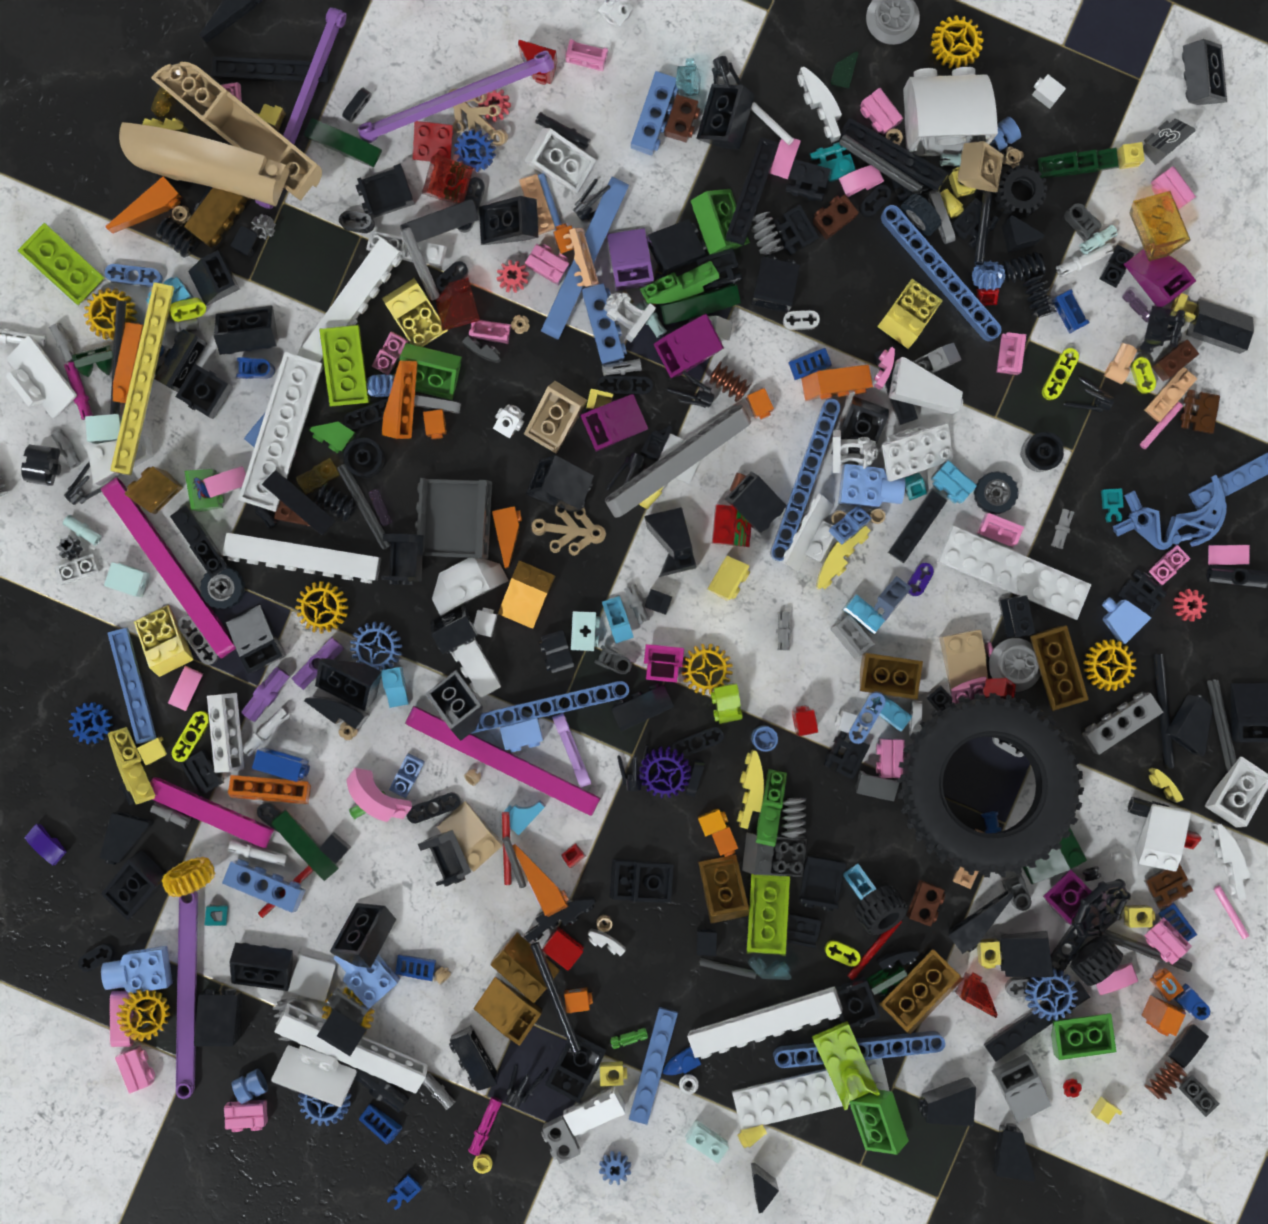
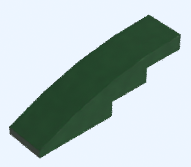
(342, 142)
(1078, 163)
(700, 304)
(304, 844)

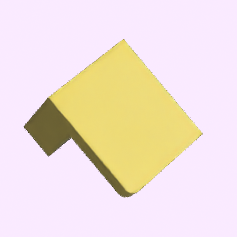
(272, 115)
(1182, 303)
(598, 398)
(152, 751)
(1105, 1110)

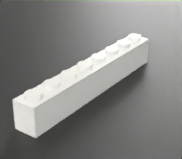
(355, 295)
(301, 556)
(765, 1022)
(367, 1056)

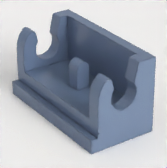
(892, 597)

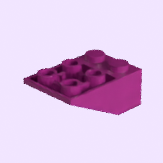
(1160, 278)
(688, 346)
(614, 422)

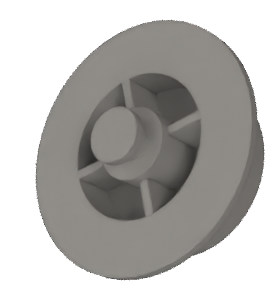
(892, 20)
(1016, 662)

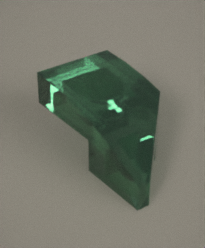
(844, 71)

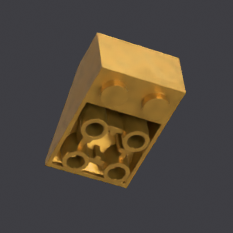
(153, 489)
(508, 1010)

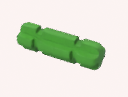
(629, 1038)

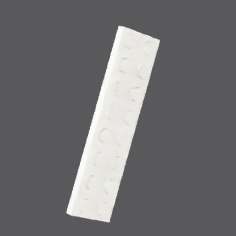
(280, 428)
(1014, 572)
(794, 1096)

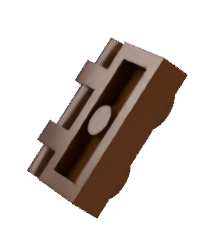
(1205, 414)
(1166, 880)

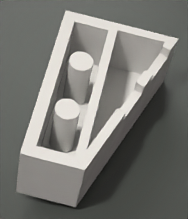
(102, 455)
(476, 668)
(594, 1110)

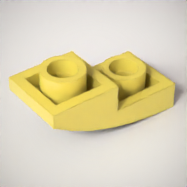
(173, 124)
(1161, 780)

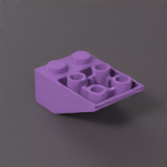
(630, 259)

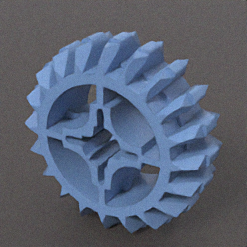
(378, 638)
(1053, 1002)
(321, 1115)

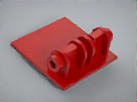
(432, 140)

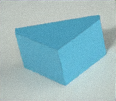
(859, 881)

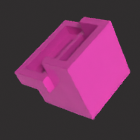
(663, 662)

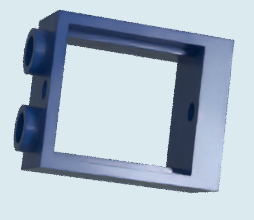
(281, 764)

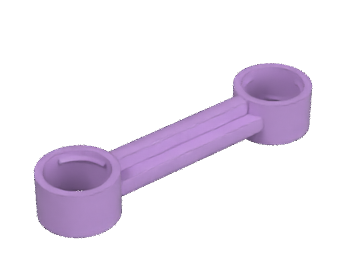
(572, 750)

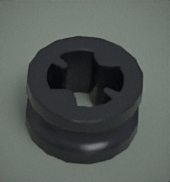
(1091, 873)

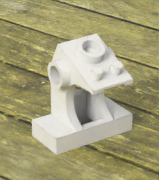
(614, 305)
(867, 454)

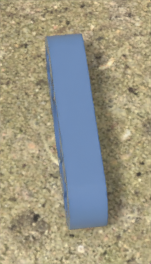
(119, 278)
(864, 732)

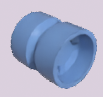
(1007, 133)
(764, 738)
(252, 1085)

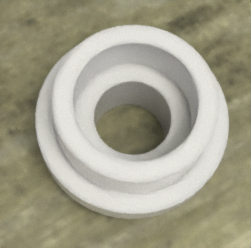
(688, 1090)

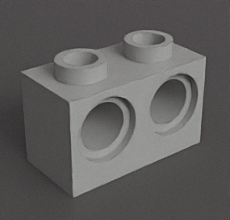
(564, 1138)

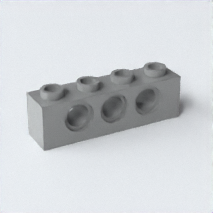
(1149, 711)

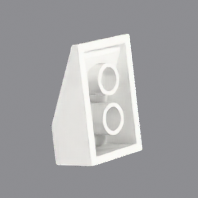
(560, 160)
(1239, 793)
(1163, 837)

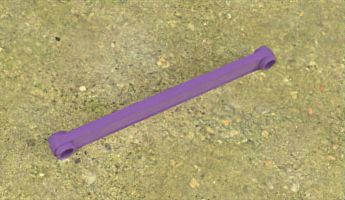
(335, 19)
(541, 63)
(186, 994)

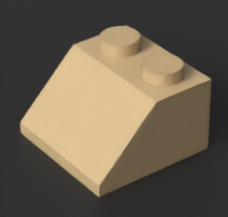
(980, 166)

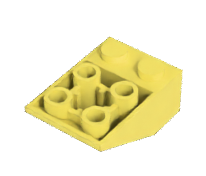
(414, 313)
(910, 313)
(728, 578)
(163, 641)

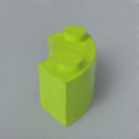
(727, 703)

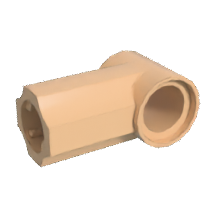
(1119, 367)

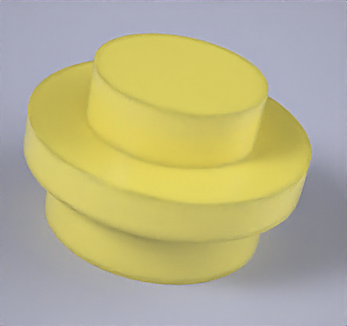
(482, 1163)

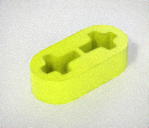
(187, 309)
(1147, 374)
(840, 956)

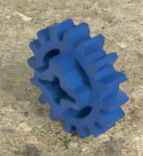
(483, 149)
(95, 715)

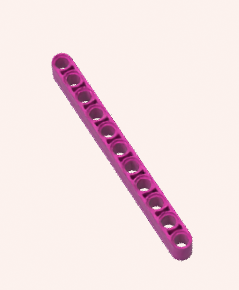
(169, 568)
(504, 762)

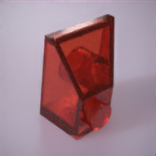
(457, 305)
(976, 993)

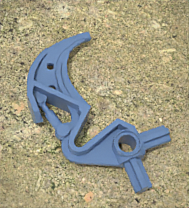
(1151, 527)

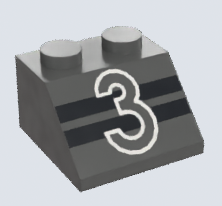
(1166, 140)

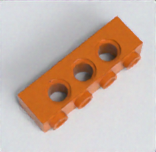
(269, 789)

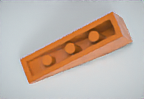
(155, 201)
(126, 361)
(400, 404)
(547, 892)

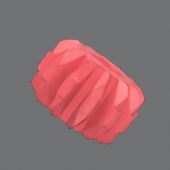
(501, 100)
(514, 269)
(1184, 610)

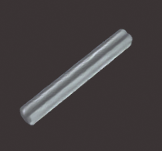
(419, 263)

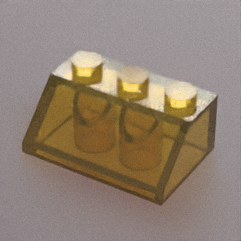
(1159, 225)

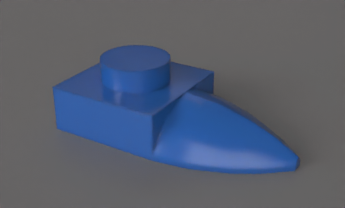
(681, 1063)

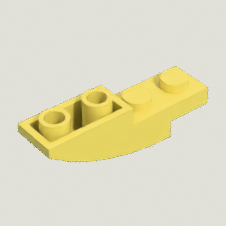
(835, 563)
(130, 765)
(754, 781)

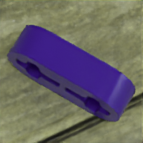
(916, 577)

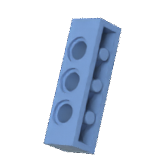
(660, 84)
(607, 354)
(235, 878)

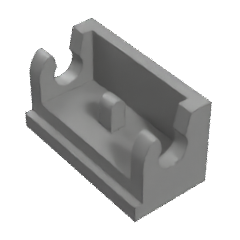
(852, 636)

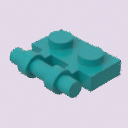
(840, 166)

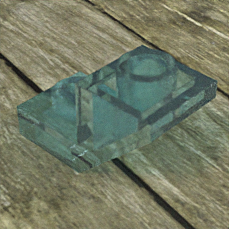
(775, 971)

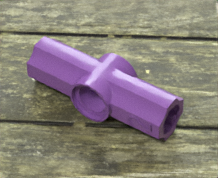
(308, 671)
(265, 694)

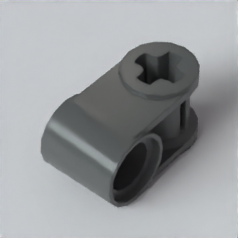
(1083, 222)
(612, 660)
(1019, 886)

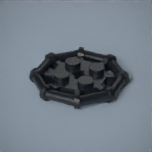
(1101, 908)

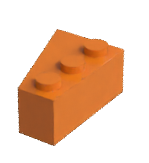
(837, 382)
(1163, 1016)

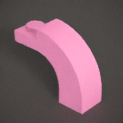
(372, 800)

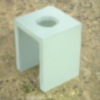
(102, 428)
(127, 579)

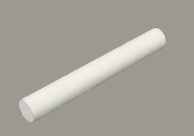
(771, 123)

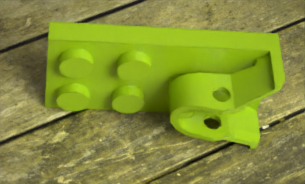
(61, 264)
(344, 365)
(768, 914)
(845, 1063)

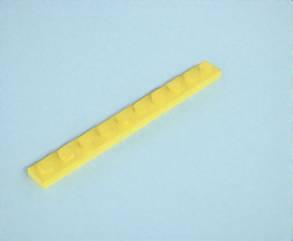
(142, 378)

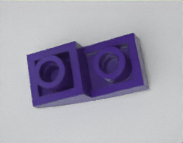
(44, 845)

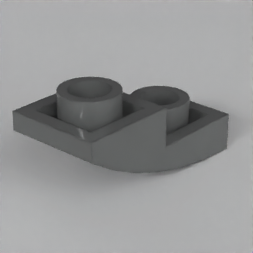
(490, 354)
(1199, 1095)

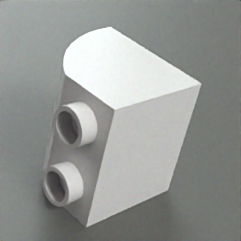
(948, 111)

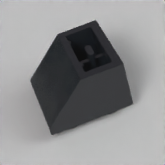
(213, 278)

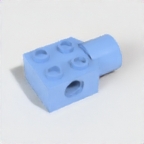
(869, 487)
(140, 970)
(369, 983)

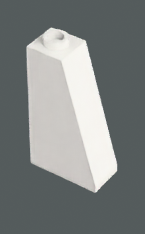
(920, 387)

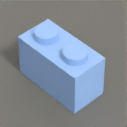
(521, 734)

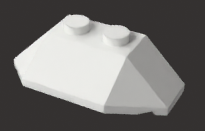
(466, 582)

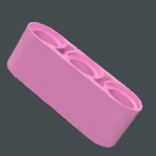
(117, 1037)

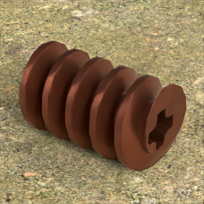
(729, 382)
(1166, 1080)

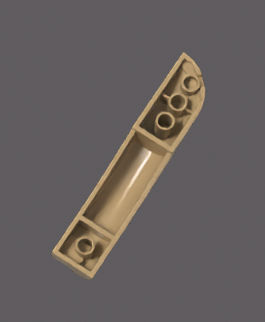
(237, 123)
(203, 162)

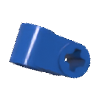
(251, 368)
(1191, 1001)

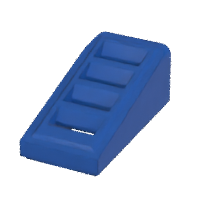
(827, 364)
(1187, 926)
(423, 961)
(390, 1123)

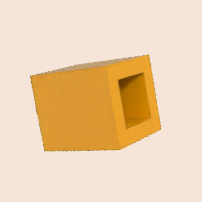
(713, 821)

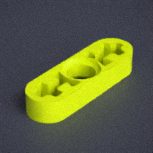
(1058, 388)
(188, 751)

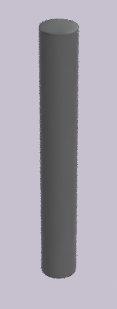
(514, 862)
(727, 968)

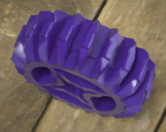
(671, 786)

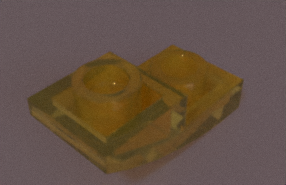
(161, 104)
(317, 476)

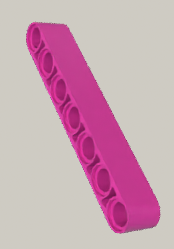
(211, 813)

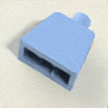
(1123, 619)

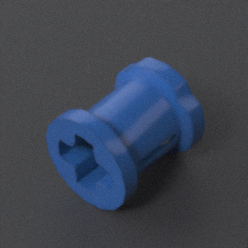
(991, 822)

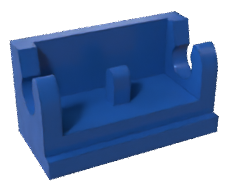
(1070, 311)

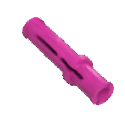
(77, 385)
(481, 1134)

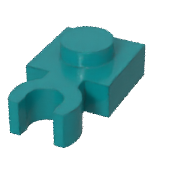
(1112, 500)

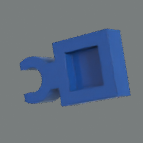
(405, 1190)

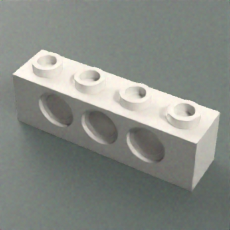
(225, 732)

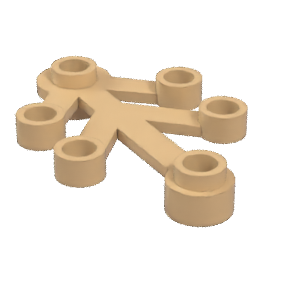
(474, 116)
(571, 531)

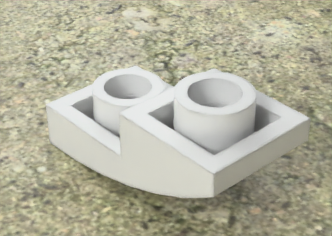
(76, 569)
(600, 938)

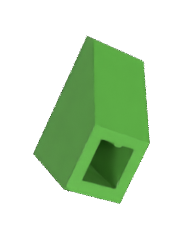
(335, 434)

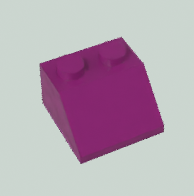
(1066, 896)

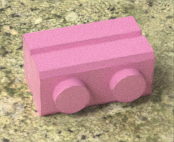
(881, 112)
(1173, 182)
(548, 264)
(890, 755)
(1167, 941)
(135, 1069)
(246, 1115)

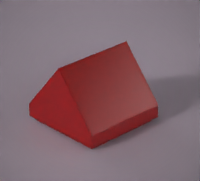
(988, 297)
(1192, 840)
(573, 855)

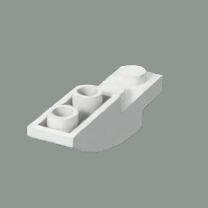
(819, 96)
(432, 253)
(1229, 852)

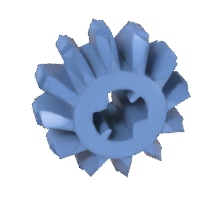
(988, 275)
(380, 385)
(615, 1175)

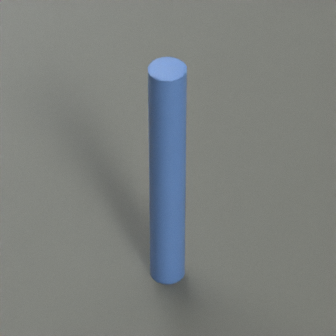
(549, 199)

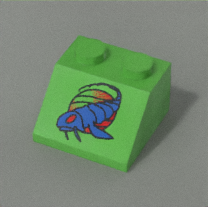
(198, 493)

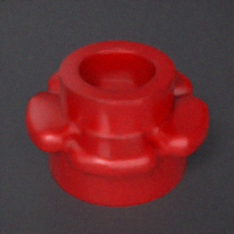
(1067, 1088)

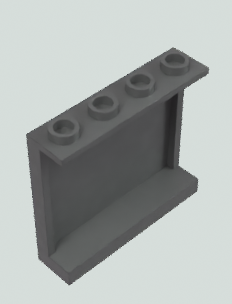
(454, 517)

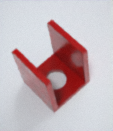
(563, 948)

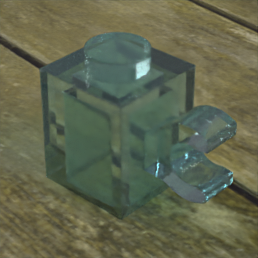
(688, 79)

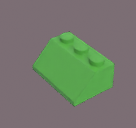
(714, 215)
(436, 370)
(1083, 1036)
(879, 1122)

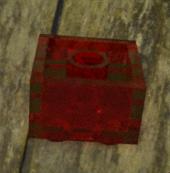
(447, 180)

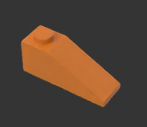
(507, 530)

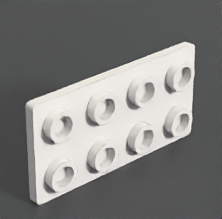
(38, 378)
(916, 450)
(813, 537)
(314, 1075)

